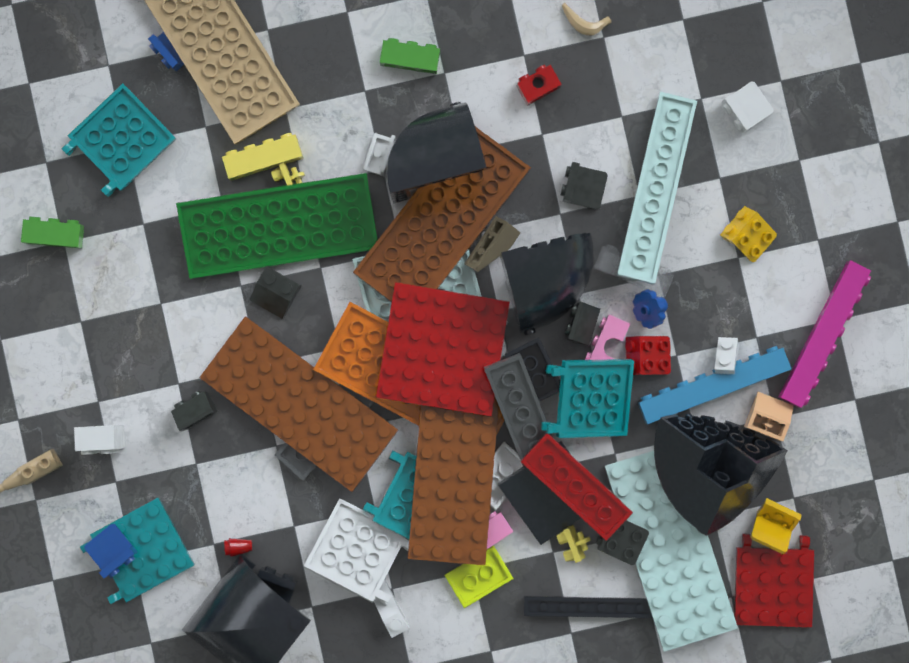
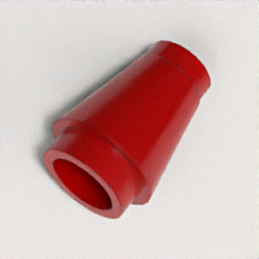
(237, 546)

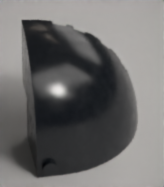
(547, 278)
(712, 468)

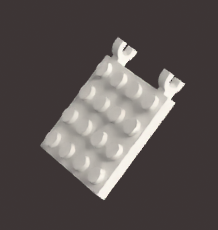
(355, 552)

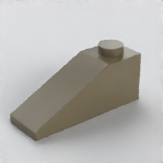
(496, 239)

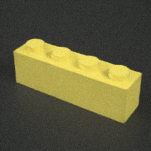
(262, 157)

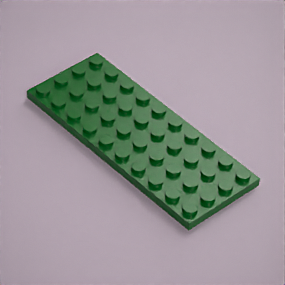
(277, 225)

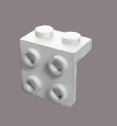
(747, 107)
(379, 154)

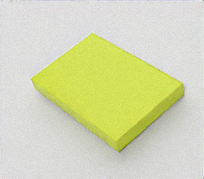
(475, 581)

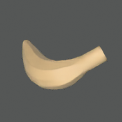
(583, 26)

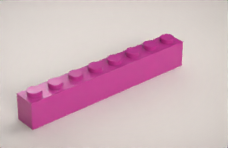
(824, 334)

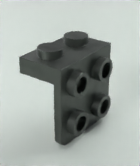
(584, 186)
(625, 542)

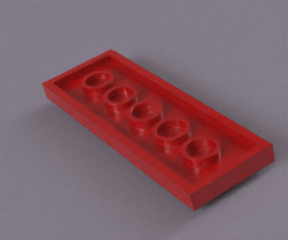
(576, 486)

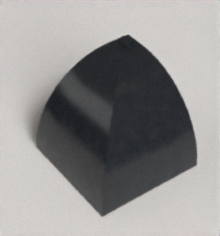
(434, 150)
(245, 619)

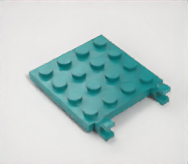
(120, 138)
(592, 398)
(396, 505)
(158, 547)

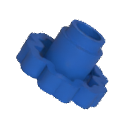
(649, 308)

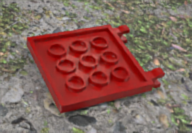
(774, 585)

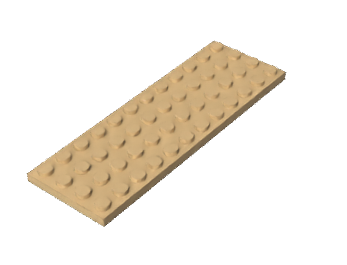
(226, 63)

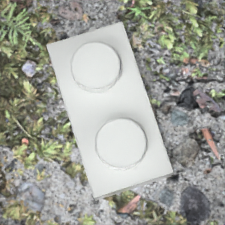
(726, 355)

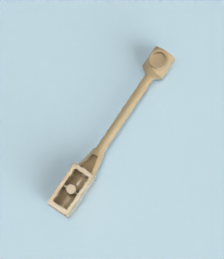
(32, 470)

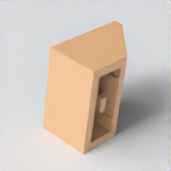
(769, 416)

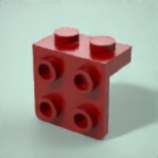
(649, 354)

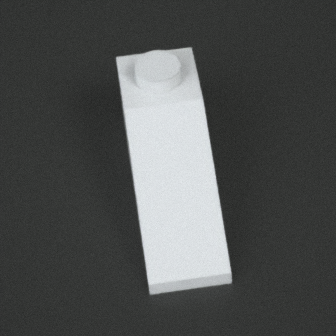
(391, 613)

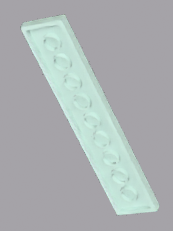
(657, 188)

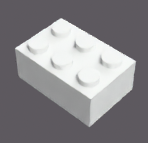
(99, 438)

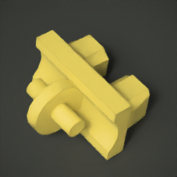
(283, 173)
(577, 544)

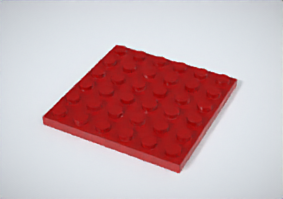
(440, 349)

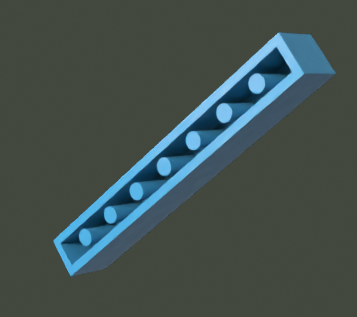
(714, 385)

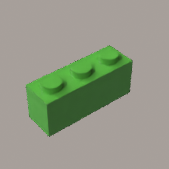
(410, 56)
(52, 232)

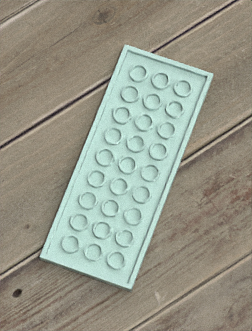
(675, 562)

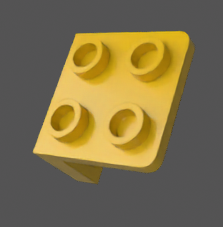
(749, 233)
(774, 525)

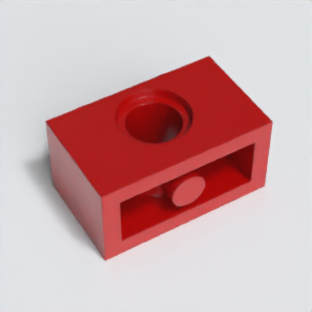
(532, 94)

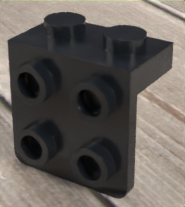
(282, 584)

